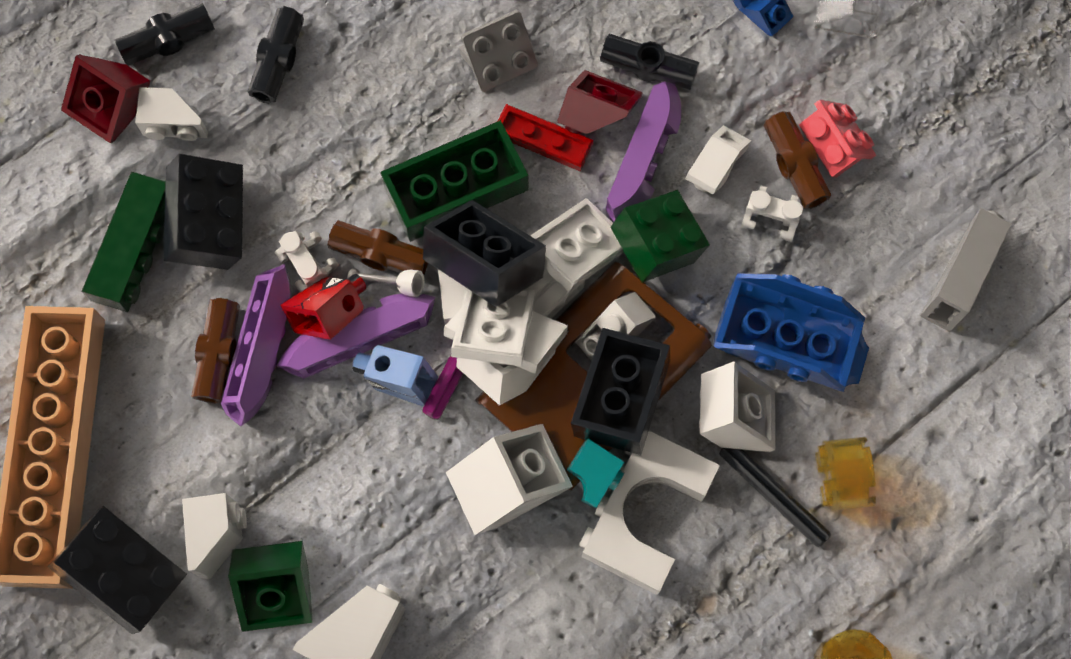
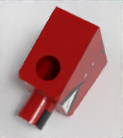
(325, 306)

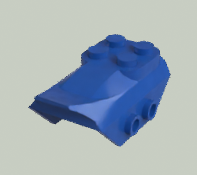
(793, 329)

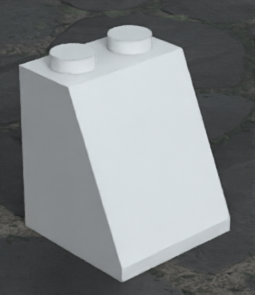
(508, 478)
(357, 628)

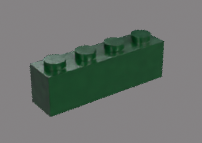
(128, 244)

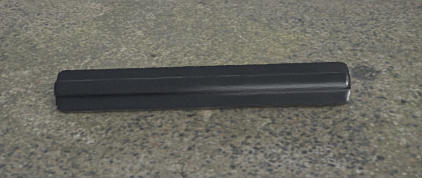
(776, 495)

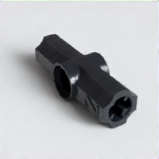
(164, 34)
(276, 55)
(630, 56)

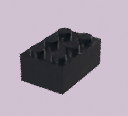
(203, 212)
(484, 252)
(621, 391)
(117, 570)

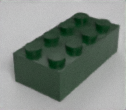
(470, 168)

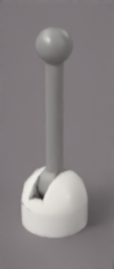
(408, 282)

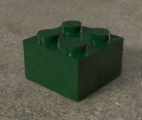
(659, 235)

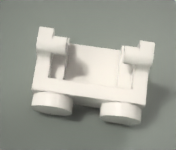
(775, 208)
(302, 258)

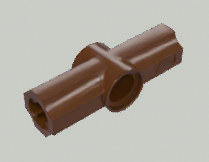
(797, 160)
(376, 248)
(215, 350)

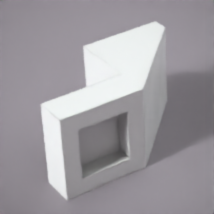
(717, 160)

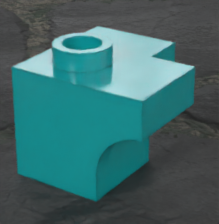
(596, 471)

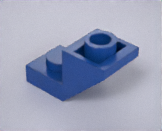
(766, 14)

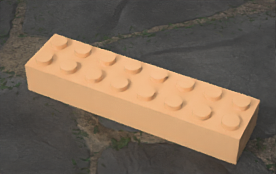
(48, 441)

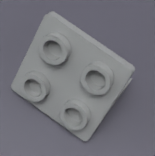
(498, 50)

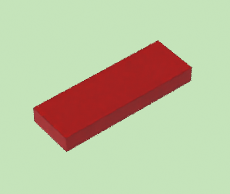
(546, 138)

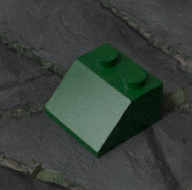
(271, 586)

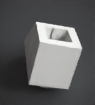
(165, 114)
(623, 315)

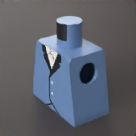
(397, 373)

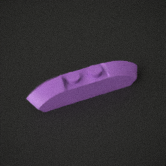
(658, 120)
(372, 327)
(257, 346)

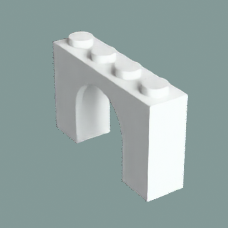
(612, 543)

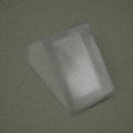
(849, 17)

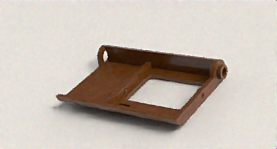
(558, 386)

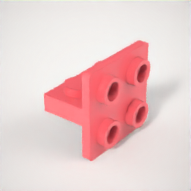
(837, 137)

